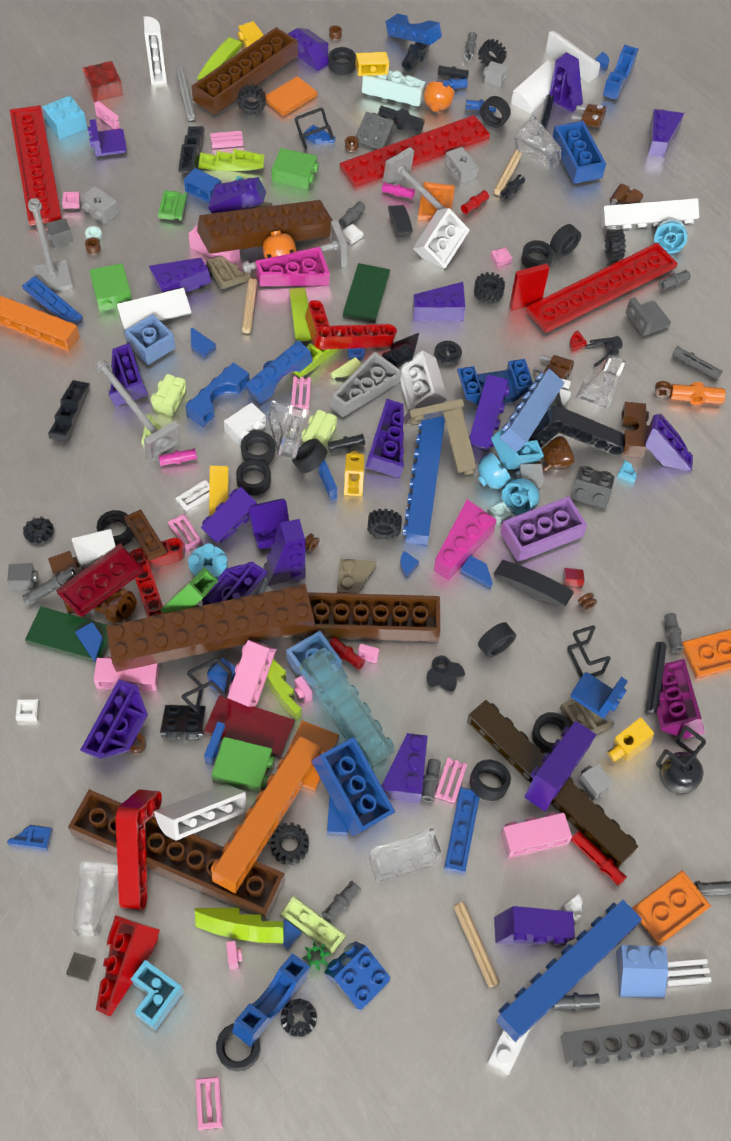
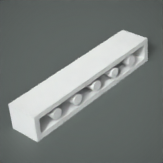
(648, 213)

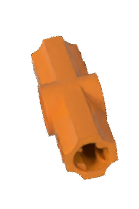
(697, 393)

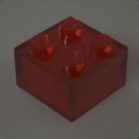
(102, 81)

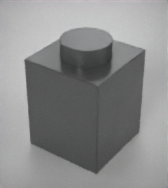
(59, 232)
(22, 576)

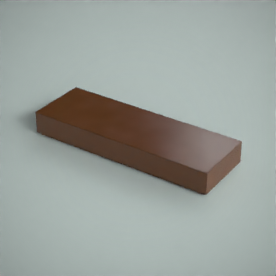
(145, 535)

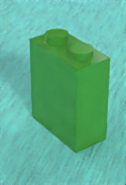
(294, 168)
(110, 286)
(191, 592)
(243, 765)

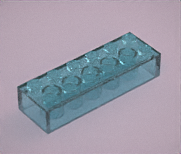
(345, 706)

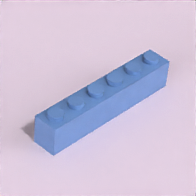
(531, 409)

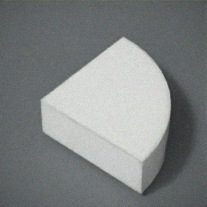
(575, 906)

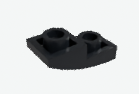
(401, 220)

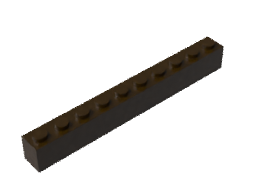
(572, 801)

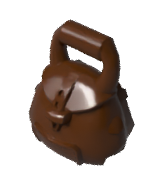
(557, 454)
(118, 606)

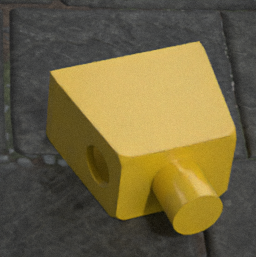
(354, 465)
(637, 738)

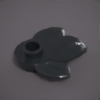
(444, 676)

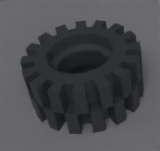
(494, 47)
(253, 92)
(615, 244)
(486, 294)
(384, 523)
(294, 855)

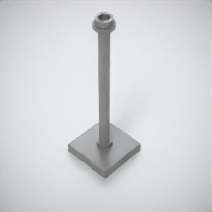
(400, 167)
(338, 244)
(52, 274)
(160, 440)

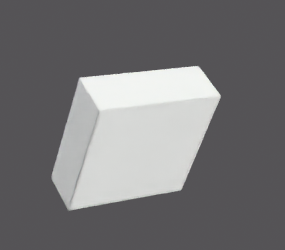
(352, 234)
(27, 710)

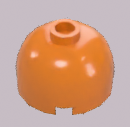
(438, 96)
(278, 244)

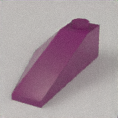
(678, 701)

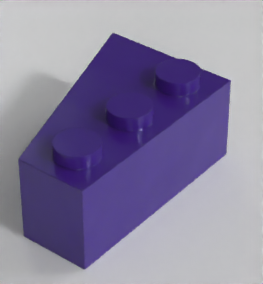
(237, 195)
(440, 304)
(128, 373)
(228, 516)
(534, 926)

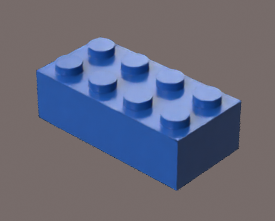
(579, 152)
(353, 786)

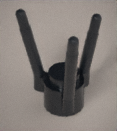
(611, 344)

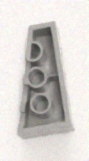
(366, 383)

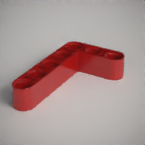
(345, 336)
(148, 583)
(132, 847)

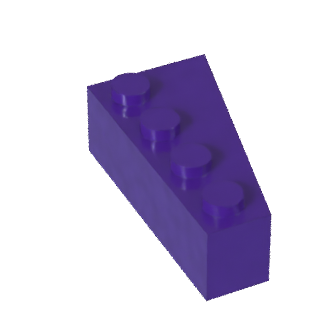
(488, 412)
(387, 446)
(287, 555)
(559, 765)

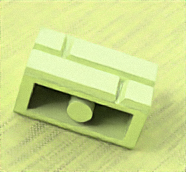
(168, 395)
(320, 427)

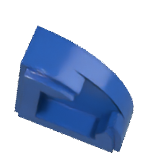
(603, 59)
(408, 563)
(291, 935)

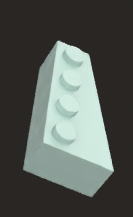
(395, 87)

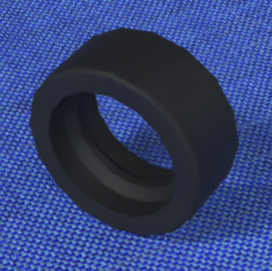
(342, 53)
(501, 105)
(565, 240)
(540, 247)
(258, 437)
(310, 455)
(253, 465)
(115, 516)
(496, 640)
(549, 717)
(495, 768)
(226, 1061)

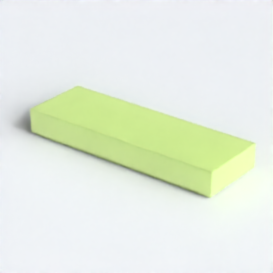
(312, 925)

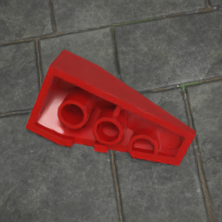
(129, 947)

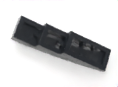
(191, 149)
(69, 411)
(536, 584)

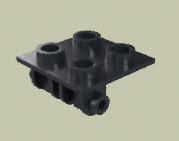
(402, 350)
(182, 720)

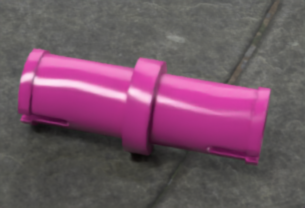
(398, 190)
(177, 457)

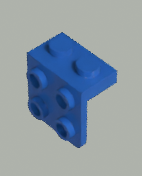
(597, 695)
(357, 974)

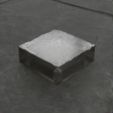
(81, 967)

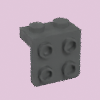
(375, 130)
(647, 317)
(592, 486)

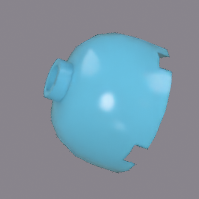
(671, 235)
(492, 472)
(521, 496)

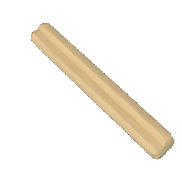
(507, 173)
(249, 306)
(476, 945)

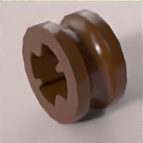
(335, 32)
(351, 139)
(92, 245)
(662, 389)
(311, 542)
(587, 601)
(137, 750)

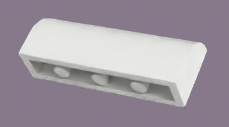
(559, 45)
(155, 51)
(534, 89)
(162, 305)
(201, 811)

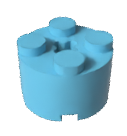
(209, 557)

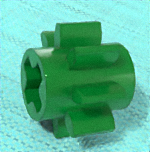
(309, 957)

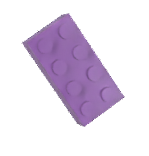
(543, 529)

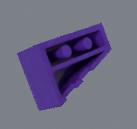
(567, 82)
(663, 130)
(180, 274)
(406, 773)

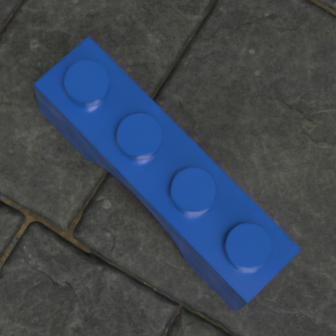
(425, 32)
(618, 78)
(229, 381)
(263, 384)
(260, 1014)

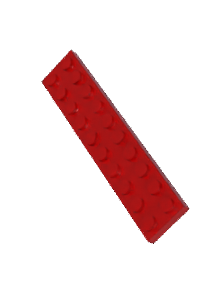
(425, 146)
(35, 162)
(601, 287)

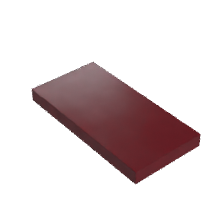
(100, 580)
(251, 725)

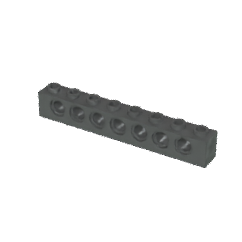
(575, 1054)

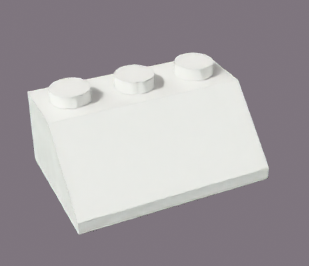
(441, 238)
(422, 382)
(92, 547)

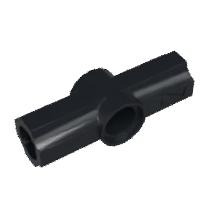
(415, 54)
(402, 118)

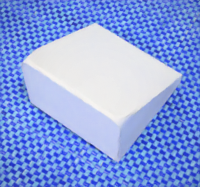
(563, 398)

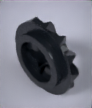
(453, 348)
(38, 537)
(300, 1028)

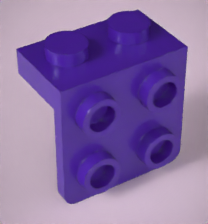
(107, 141)
(266, 520)

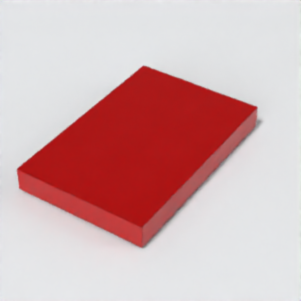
(528, 286)

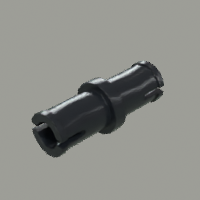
(453, 72)
(512, 187)
(346, 443)

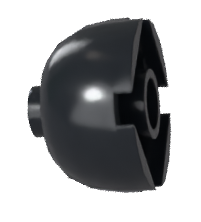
(680, 778)

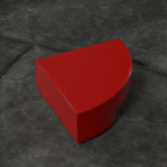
(577, 341)

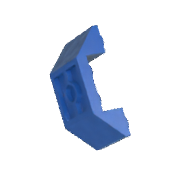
(516, 374)

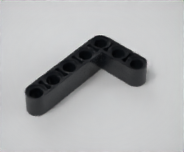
(579, 428)

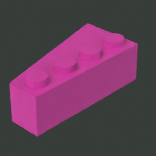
(294, 269)
(464, 539)

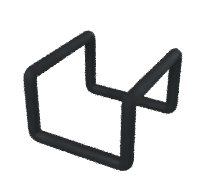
(313, 131)
(579, 644)
(201, 687)
(693, 753)

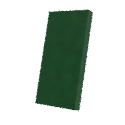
(366, 292)
(57, 632)

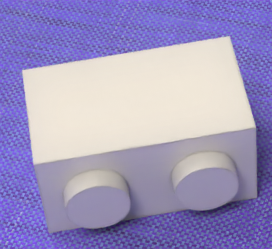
(244, 422)

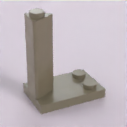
(456, 430)

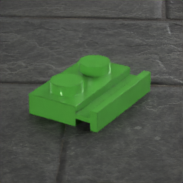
(172, 205)

